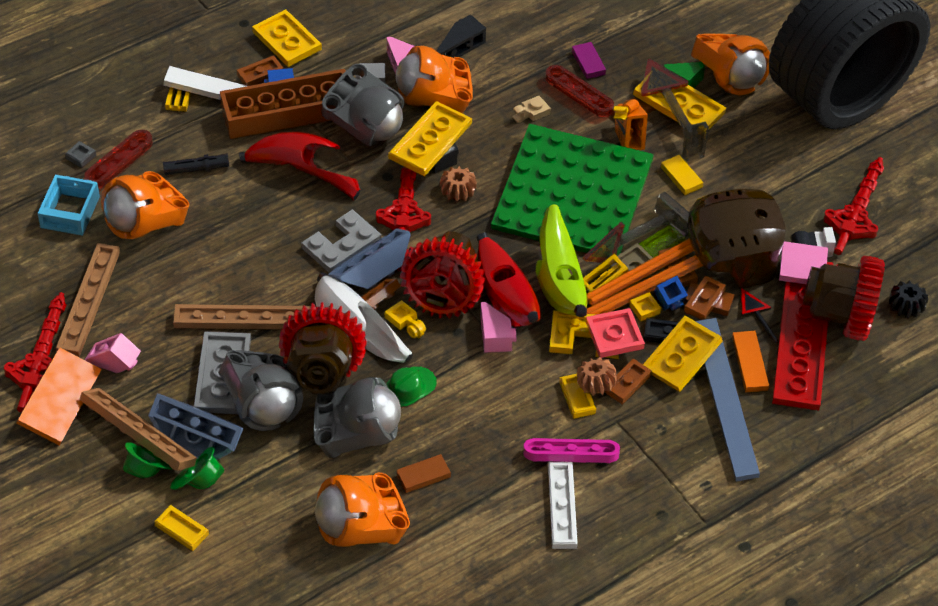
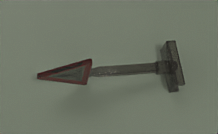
(661, 80)
(669, 213)

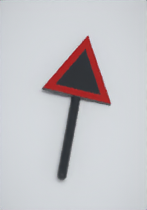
(750, 305)

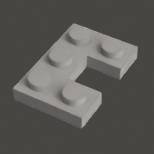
(358, 237)

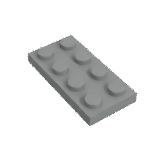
(211, 390)

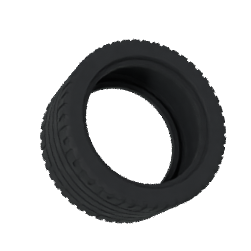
(847, 55)

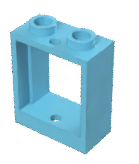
(67, 221)

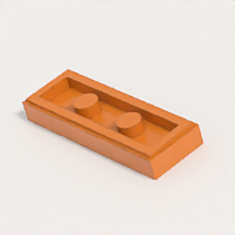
(750, 361)

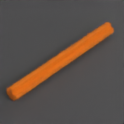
(639, 272)
(646, 286)

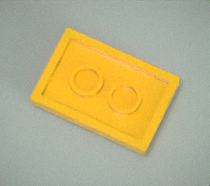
(287, 38)
(682, 353)

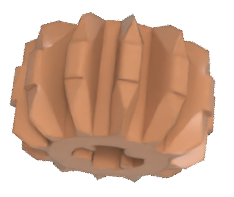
(458, 184)
(596, 376)

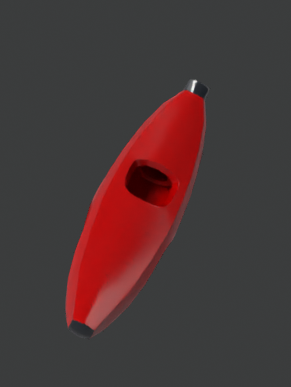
(298, 151)
(506, 284)

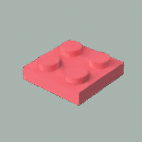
(615, 333)

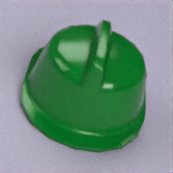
(411, 384)
(142, 462)
(202, 475)

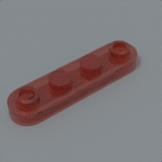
(579, 91)
(119, 157)

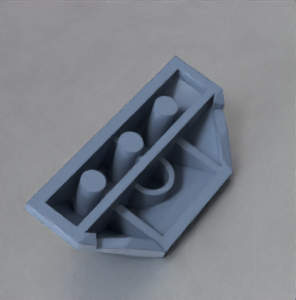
(375, 261)
(193, 427)

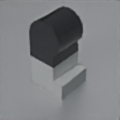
(821, 239)

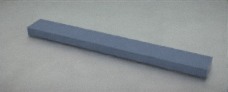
(729, 410)

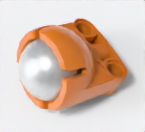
(735, 60)
(432, 77)
(142, 205)
(360, 510)

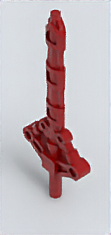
(404, 207)
(856, 211)
(39, 359)

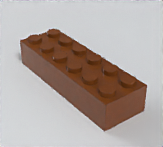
(276, 104)

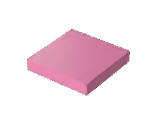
(798, 259)

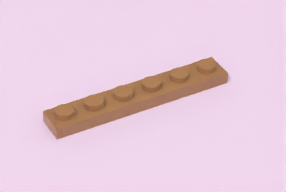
(88, 299)
(232, 316)
(138, 429)

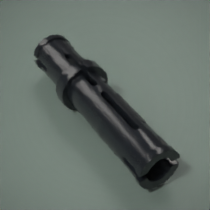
(196, 164)

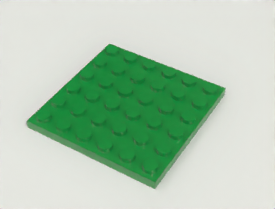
(586, 178)

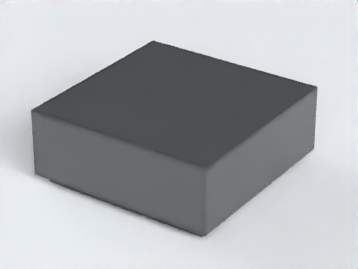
(80, 154)

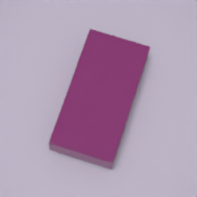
(588, 60)

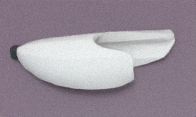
(379, 336)

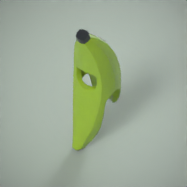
(560, 288)

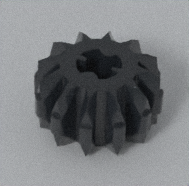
(908, 299)

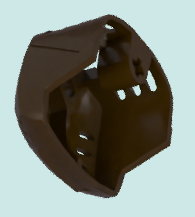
(733, 217)

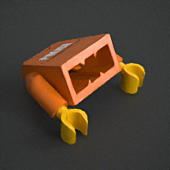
(631, 124)

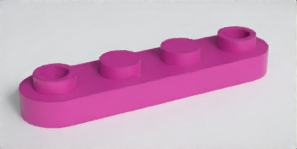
(571, 450)

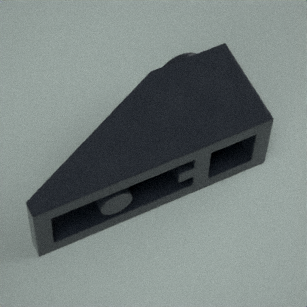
(463, 37)

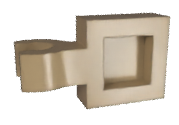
(532, 108)

